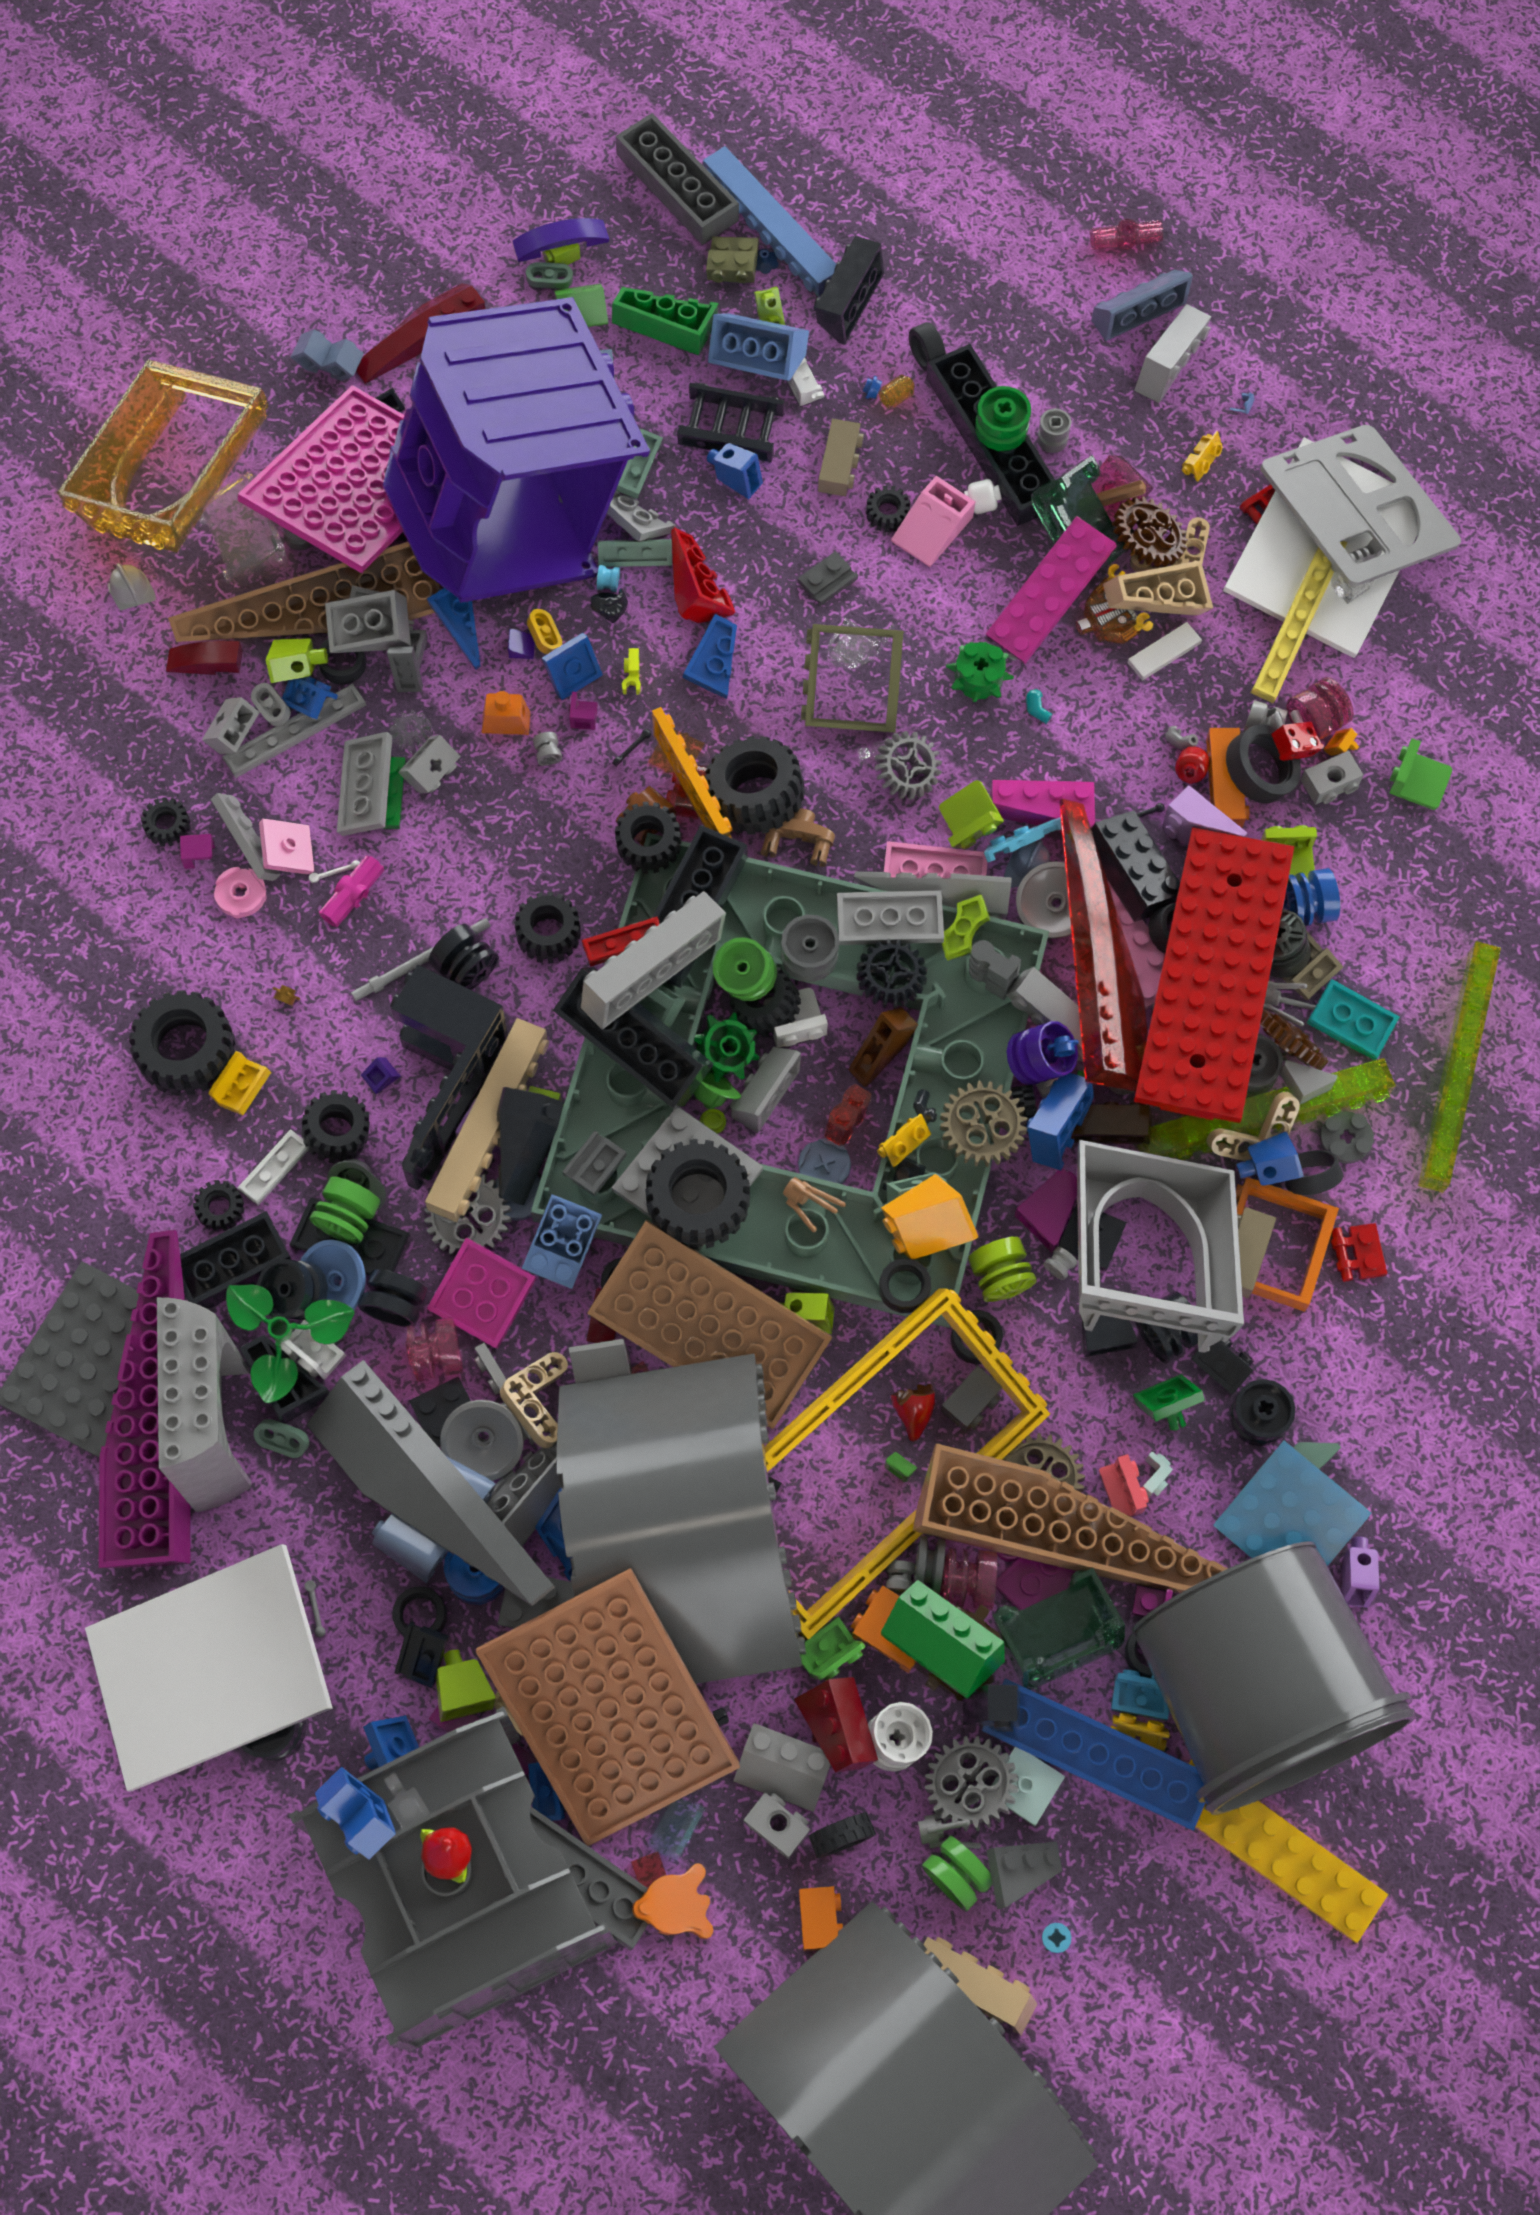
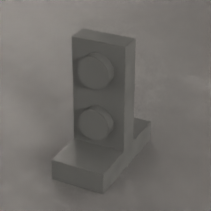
(407, 661)

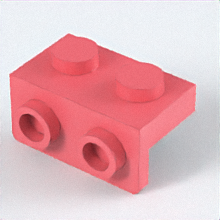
(1123, 1487)

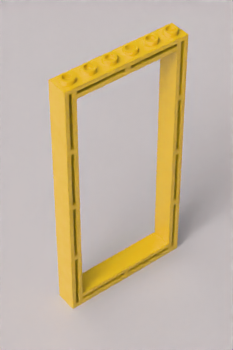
(998, 1364)

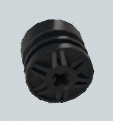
(463, 957)
(1166, 1341)

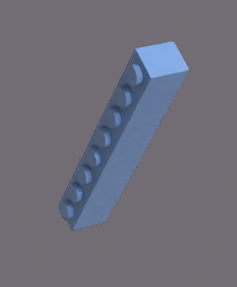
(772, 221)

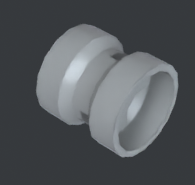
(547, 749)
(899, 1576)

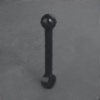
(646, 733)
(1159, 807)

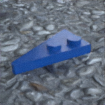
(459, 622)

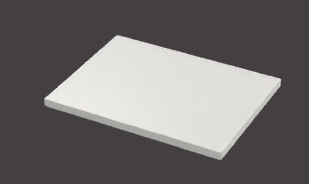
(1283, 550)
(207, 1668)

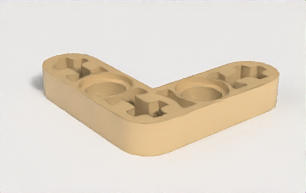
(1200, 543)
(1272, 1118)
(527, 1391)

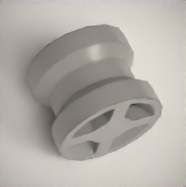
(1060, 1263)

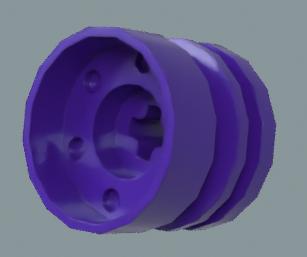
(1031, 1059)

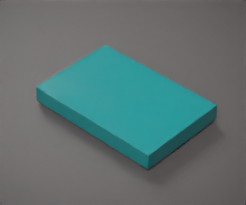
(1353, 1019)

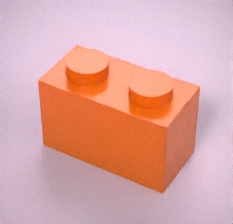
(819, 1917)

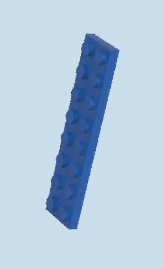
(1105, 1758)

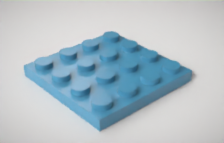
(1290, 1505)

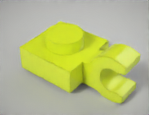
(631, 666)

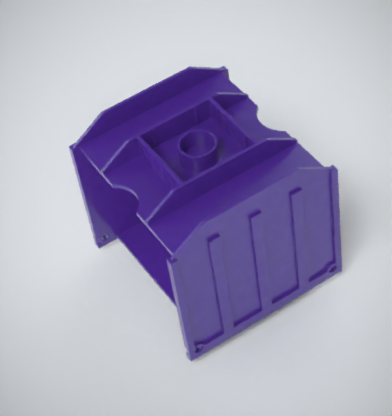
(498, 428)

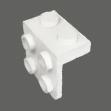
(808, 1023)
(313, 1356)

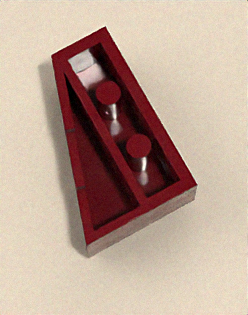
(839, 1723)

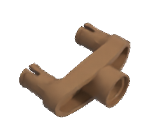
(802, 827)

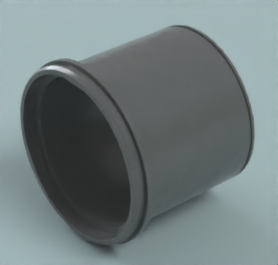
(1268, 1676)

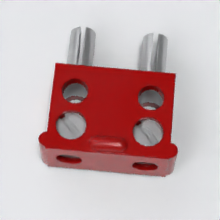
(1295, 739)

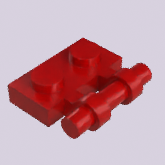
(1366, 1250)

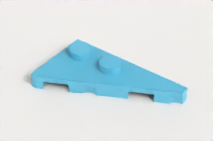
(1022, 837)

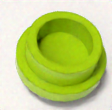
(714, 1120)

